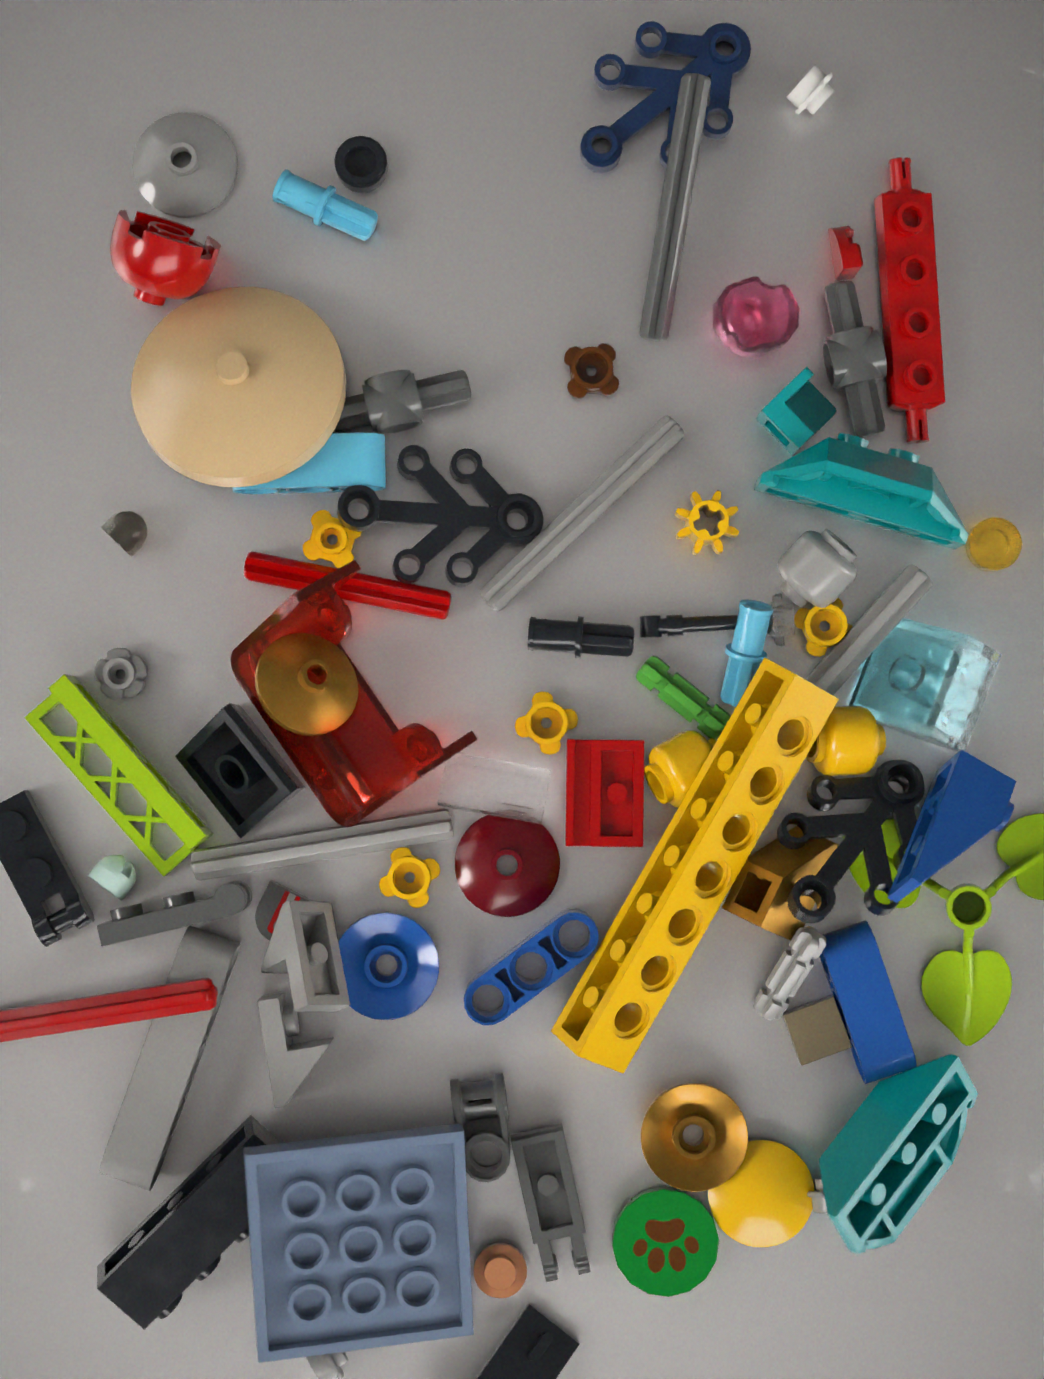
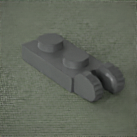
(550, 1195)

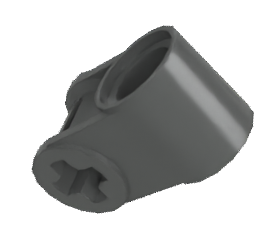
(483, 1122)

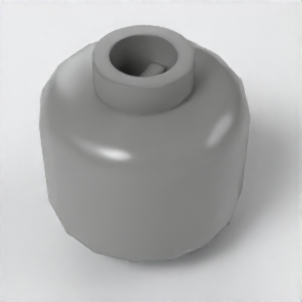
(817, 569)

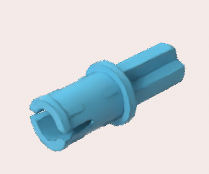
(324, 205)
(746, 649)

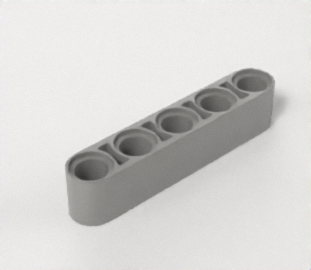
(167, 1066)

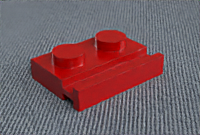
(604, 793)

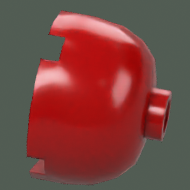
(160, 257)

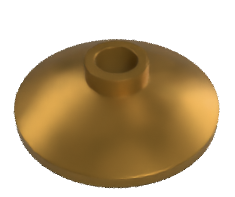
(292, 697)
(697, 1164)

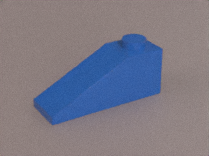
(959, 810)

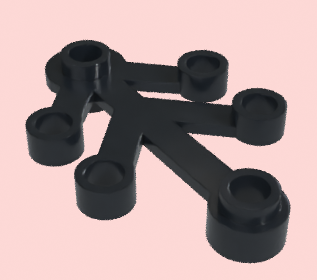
(449, 514)
(860, 831)

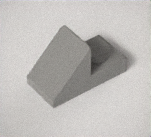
(309, 951)
(286, 1061)

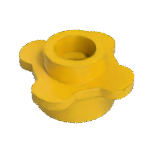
(318, 546)
(818, 640)
(550, 737)
(395, 883)

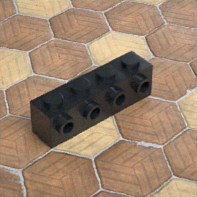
(184, 1233)

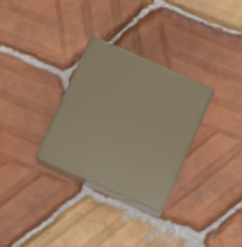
(816, 1030)

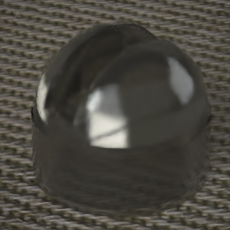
(127, 530)

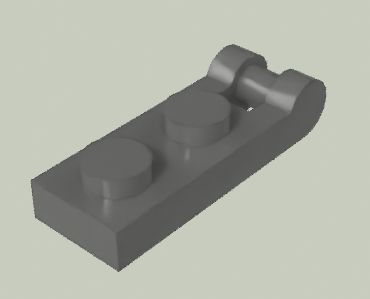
(178, 912)

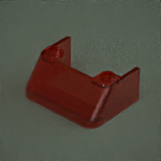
(367, 756)

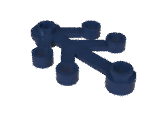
(666, 87)

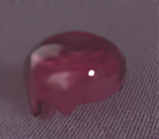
(755, 317)

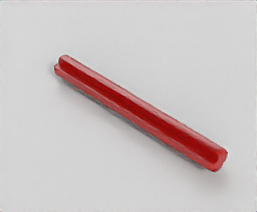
(108, 1009)

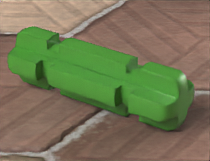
(683, 697)

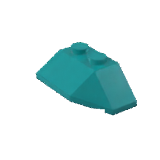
(868, 488)
(895, 1151)

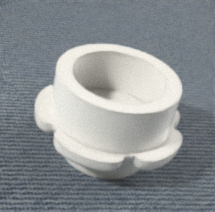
(811, 91)

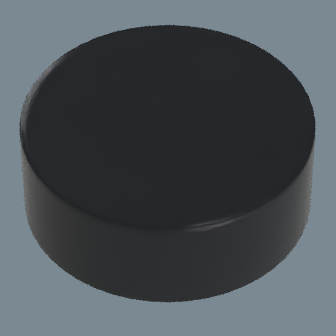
(361, 164)

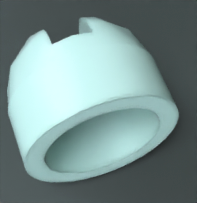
(114, 875)

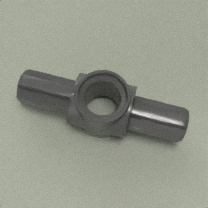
(854, 358)
(397, 401)

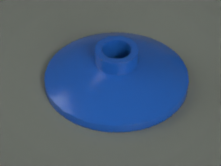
(393, 994)

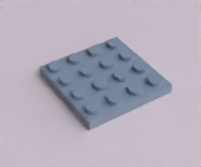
(359, 1241)

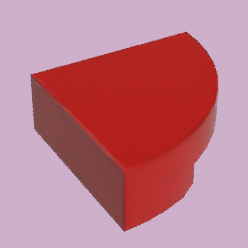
(845, 254)

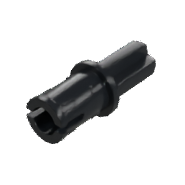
(580, 637)

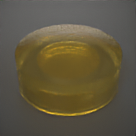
(993, 544)

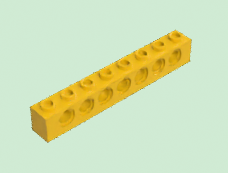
(693, 866)

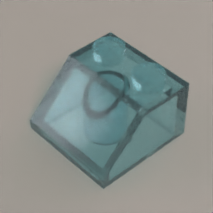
(927, 683)

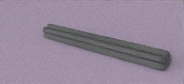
(675, 206)

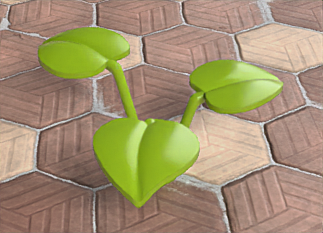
(971, 988)

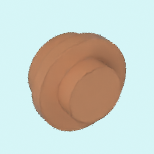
(500, 1270)

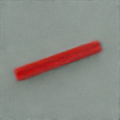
(359, 588)

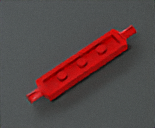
(909, 300)

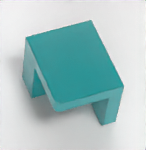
(796, 412)

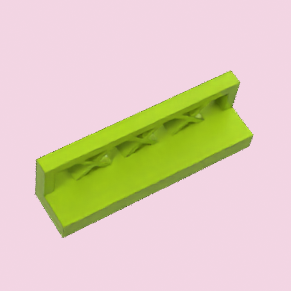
(125, 758)

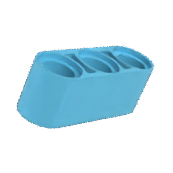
(339, 464)

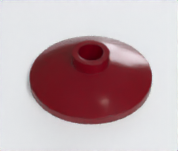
(513, 893)

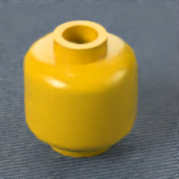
(848, 742)
(675, 765)

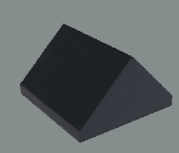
(239, 769)

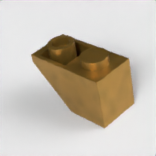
(767, 878)

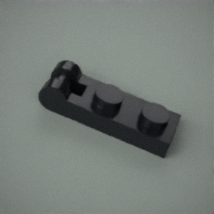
(39, 869)

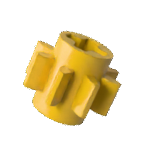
(710, 508)

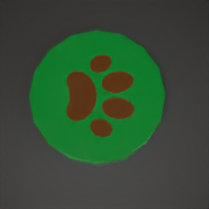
(665, 1241)

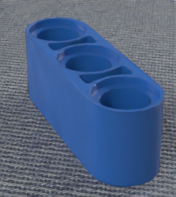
(519, 990)
(866, 1003)

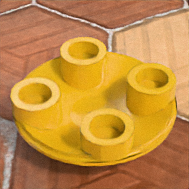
(765, 1197)

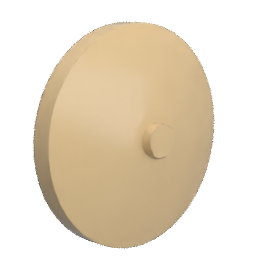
(238, 386)

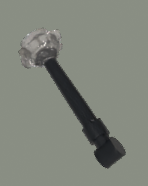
(780, 623)

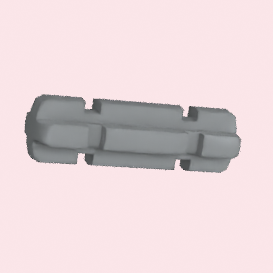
(789, 973)

